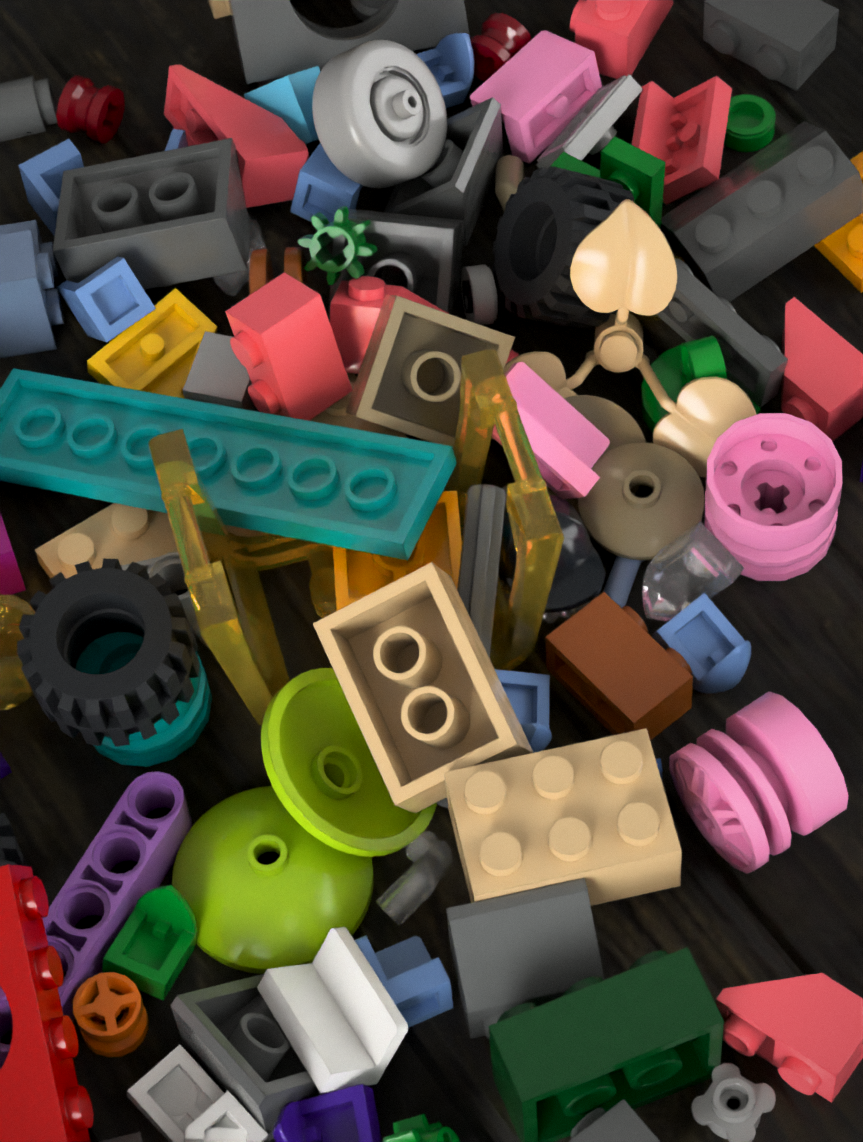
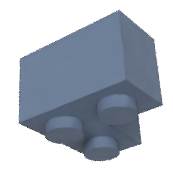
(26, 301)

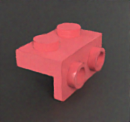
(684, 133)

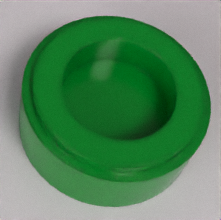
(749, 123)

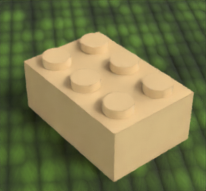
(420, 685)
(567, 817)

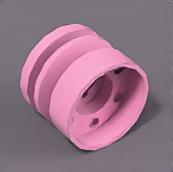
(773, 494)
(759, 782)

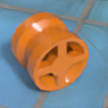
(104, 999)

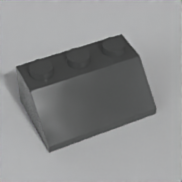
(766, 211)
(163, 212)

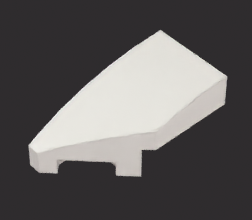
(190, 1105)

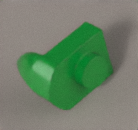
(154, 941)

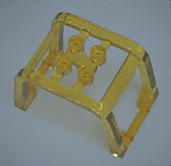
(253, 653)

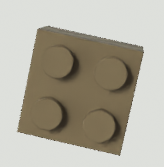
(415, 369)

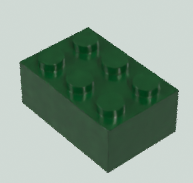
(606, 1043)

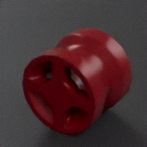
(499, 41)
(90, 109)

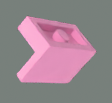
(541, 91)
(559, 435)

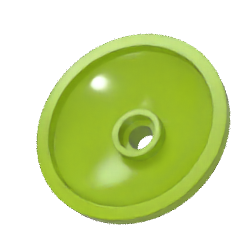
(328, 772)
(273, 912)

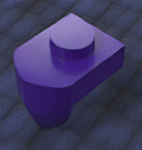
(330, 1117)

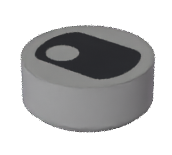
(479, 294)

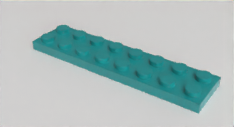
(256, 466)

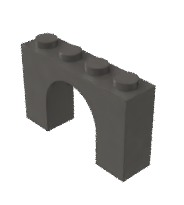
(280, 41)

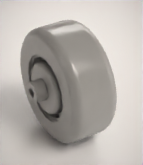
(379, 114)

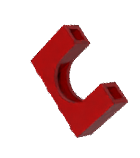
(39, 1076)

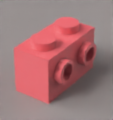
(617, 31)
(288, 350)

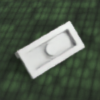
(336, 1014)

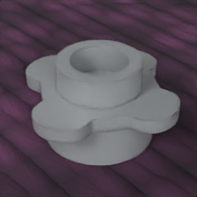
(731, 1124)

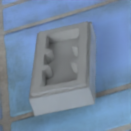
(593, 123)

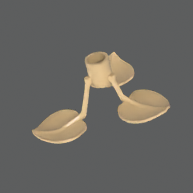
(632, 268)

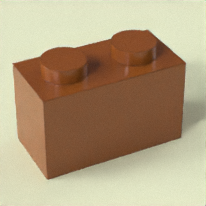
(619, 669)

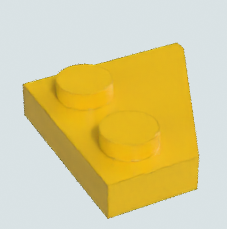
(155, 350)

